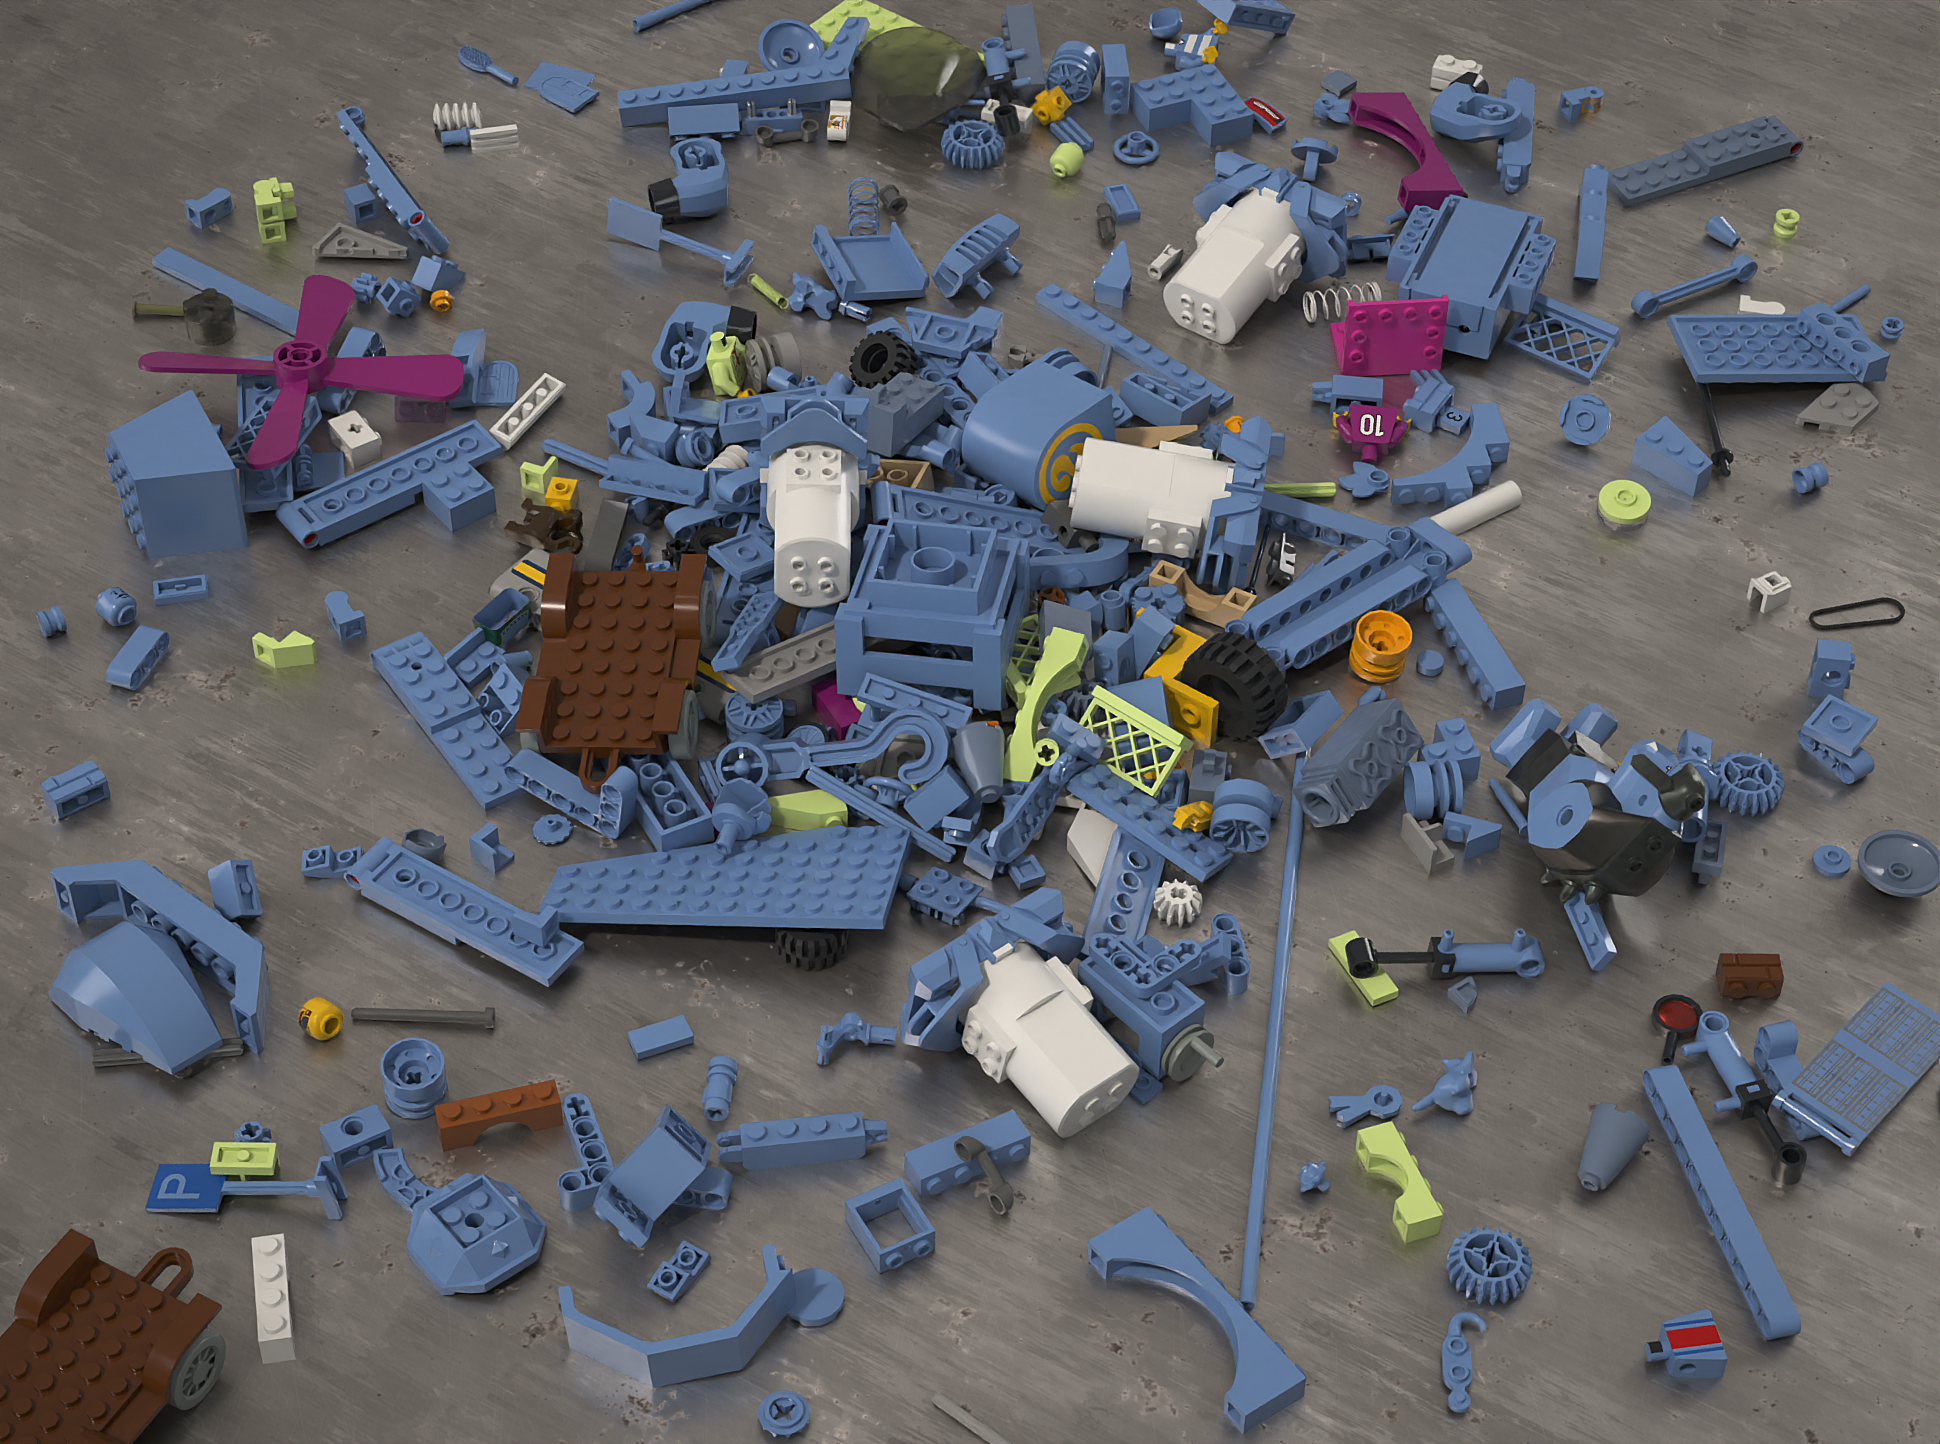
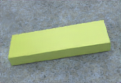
(1376, 988)

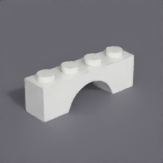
(272, 1298)

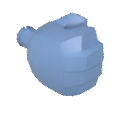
(739, 813)

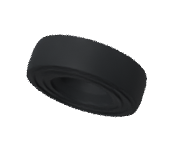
(707, 535)

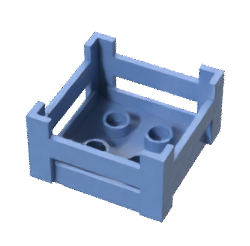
(940, 589)

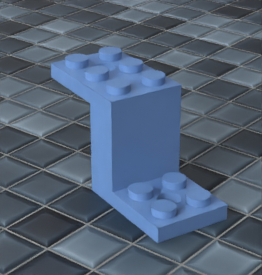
(652, 1176)

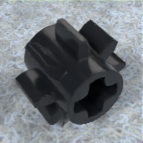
(674, 551)

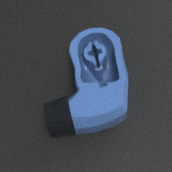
(1471, 114)
(699, 185)
(687, 335)

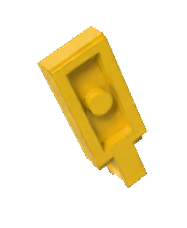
(1193, 816)

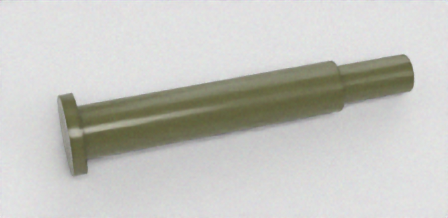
(156, 309)

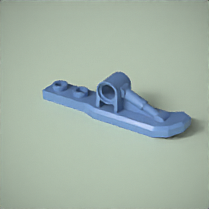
(751, 631)
(1025, 811)

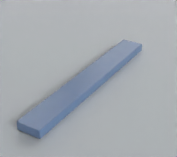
(242, 296)

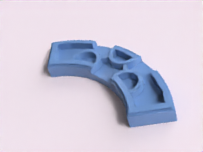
(398, 1178)

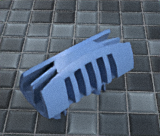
(974, 253)

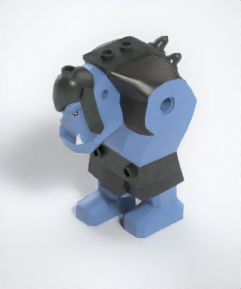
(1588, 816)

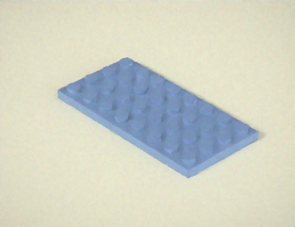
(1754, 349)

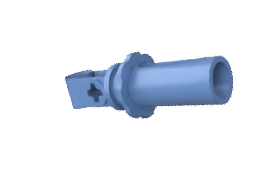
(1697, 750)

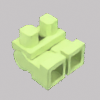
(271, 210)

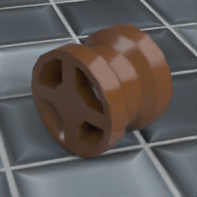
(1051, 594)

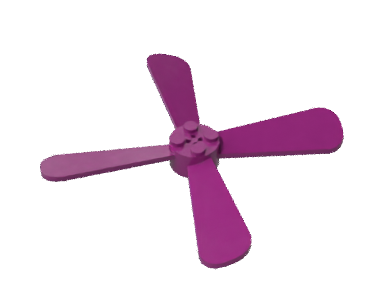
(303, 369)

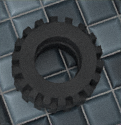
(872, 355)
(811, 948)

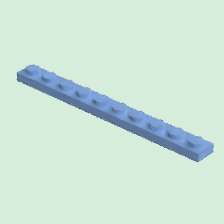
(1130, 345)

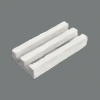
(494, 142)

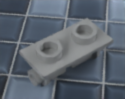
(1281, 562)

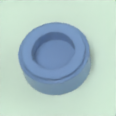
(1430, 663)

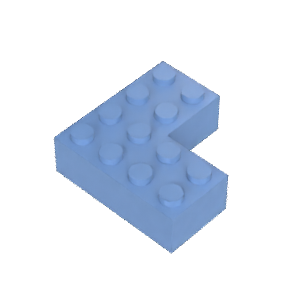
(1196, 97)

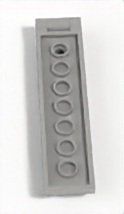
(796, 662)

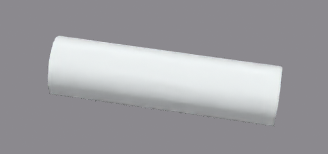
(527, 411)
(1479, 508)

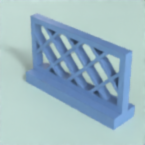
(1575, 322)
(310, 419)

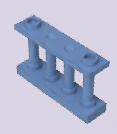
(885, 696)

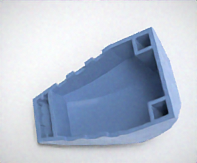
(139, 994)

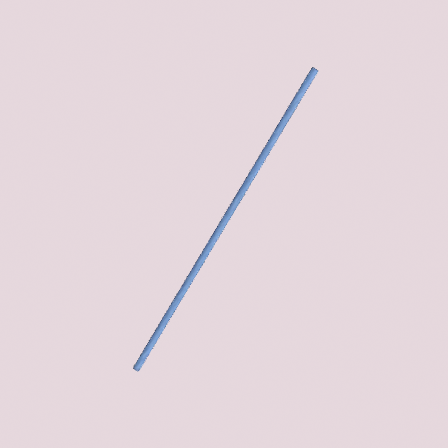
(1272, 1048)

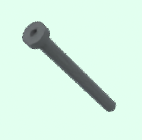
(486, 1018)

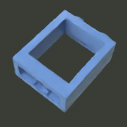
(1114, 79)
(1300, 724)
(879, 1202)

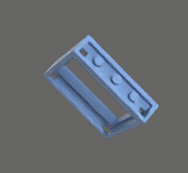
(1253, 14)

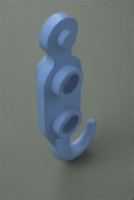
(1458, 1361)

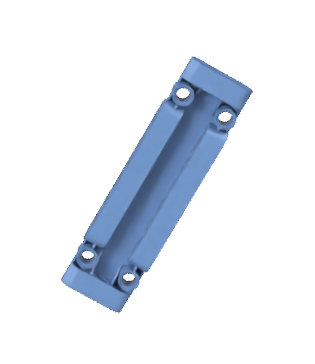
(1328, 603)

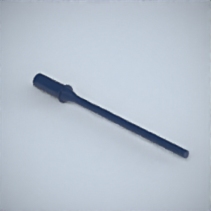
(1250, 589)

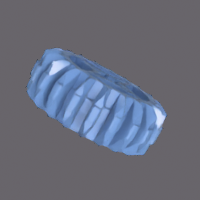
(972, 144)
(1748, 783)
(1506, 1274)

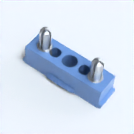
(779, 120)

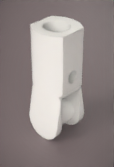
(1166, 260)

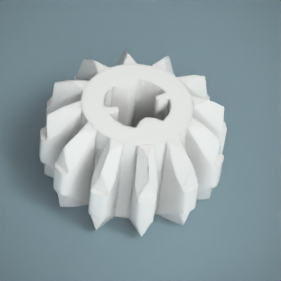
(1178, 902)

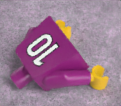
(1371, 430)

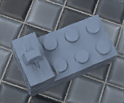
(900, 411)

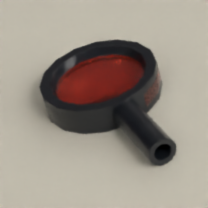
(1677, 1020)

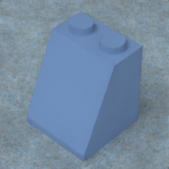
(1151, 698)

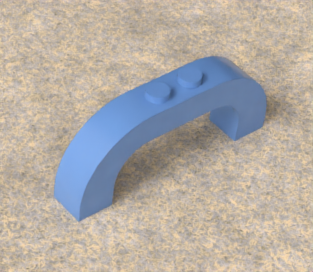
(1081, 569)

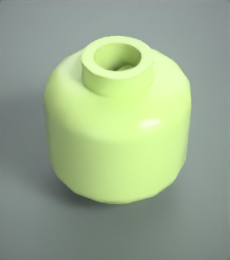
(1067, 159)

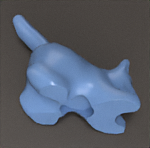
(811, 294)
(1453, 1088)

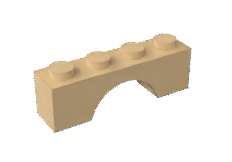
(1206, 606)

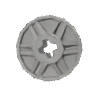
(764, 357)

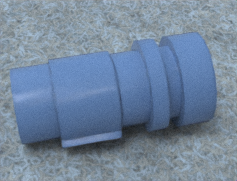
(718, 1093)

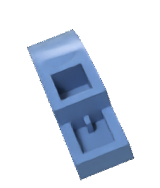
(470, 350)

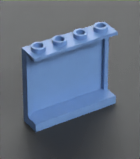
(870, 265)

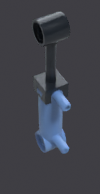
(1001, 85)
(1444, 957)
(1749, 1095)

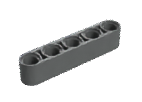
(606, 535)

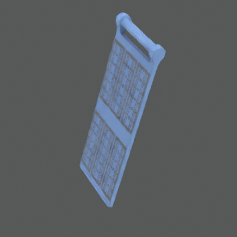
(1865, 1068)

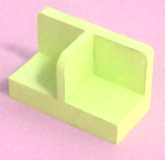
(244, 1159)

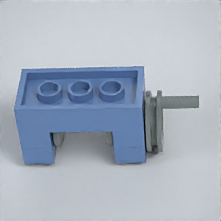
(1167, 1022)

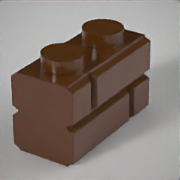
(1749, 975)

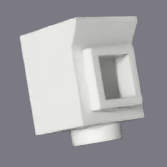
(1774, 589)

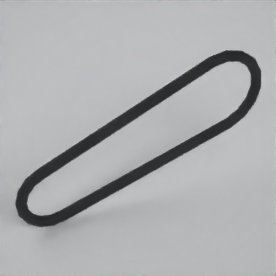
(1857, 623)

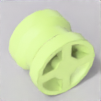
(1786, 223)

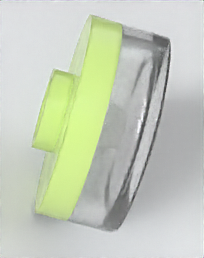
(1623, 505)

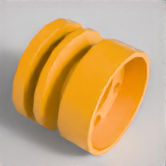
(1380, 646)

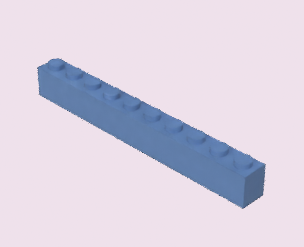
(764, 88)

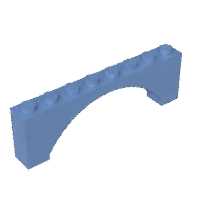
(1151, 1251)

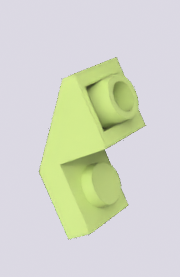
(291, 651)

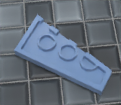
(847, 42)

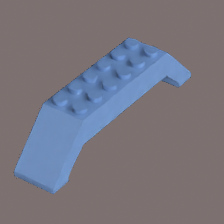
(205, 937)

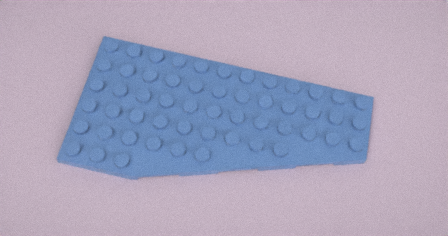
(776, 880)

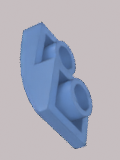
(326, 863)
(680, 1272)

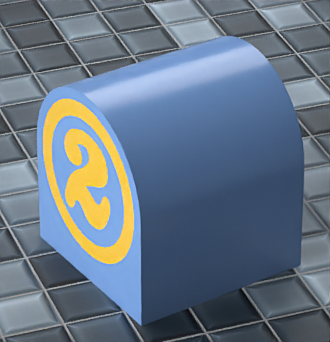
(1033, 430)

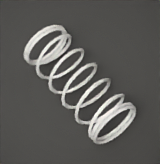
(1313, 309)

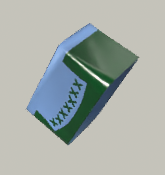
(493, 612)

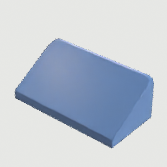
(1174, 791)

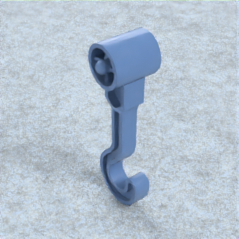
(763, 760)

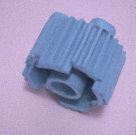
(1163, 599)

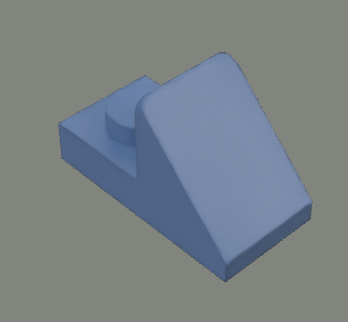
(1477, 834)

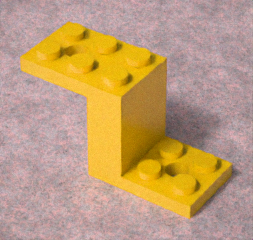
(1181, 697)

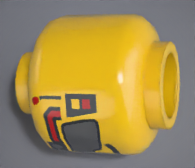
(320, 1018)

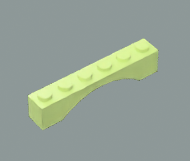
(1061, 659)

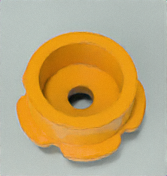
(441, 300)

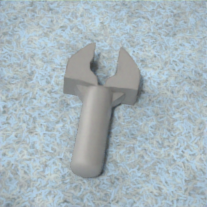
(1019, 356)

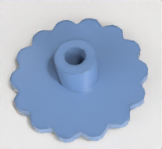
(552, 829)

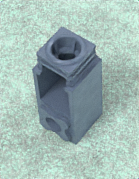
(1357, 762)

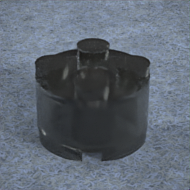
(209, 318)

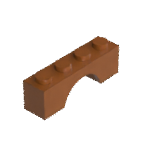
(465, 1119)

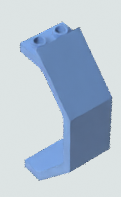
(689, 1355)

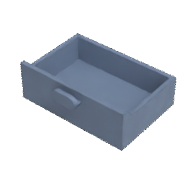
(1067, 618)

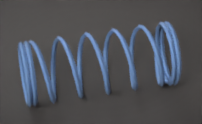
(863, 201)

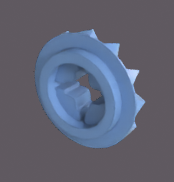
(785, 1402)

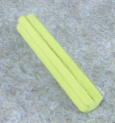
(1298, 490)

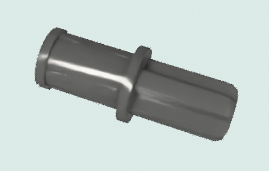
(1106, 221)

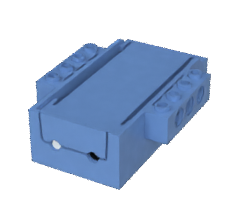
(1477, 256)

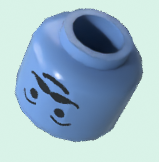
(116, 606)

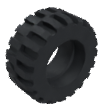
(1241, 680)

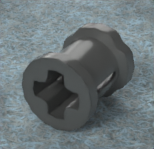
(895, 203)

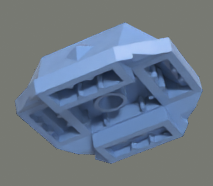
(473, 1235)

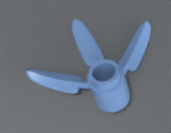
(1113, 608)

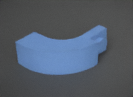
(641, 401)
(965, 824)
(1214, 953)

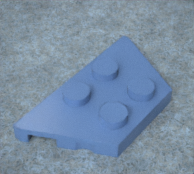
(946, 334)

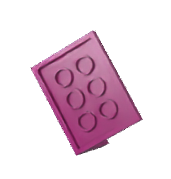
(1390, 336)

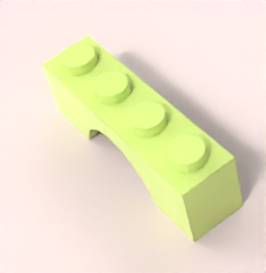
(1385, 1153)

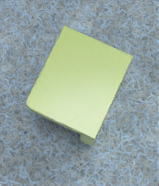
(539, 477)

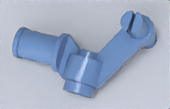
(851, 1029)

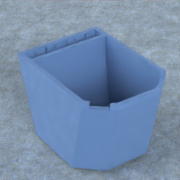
(176, 481)

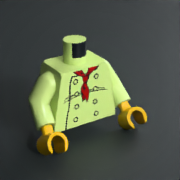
(727, 365)

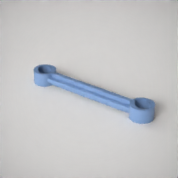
(1646, 303)

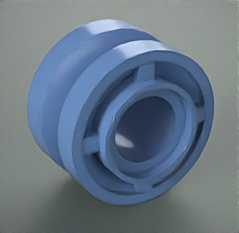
(694, 449)

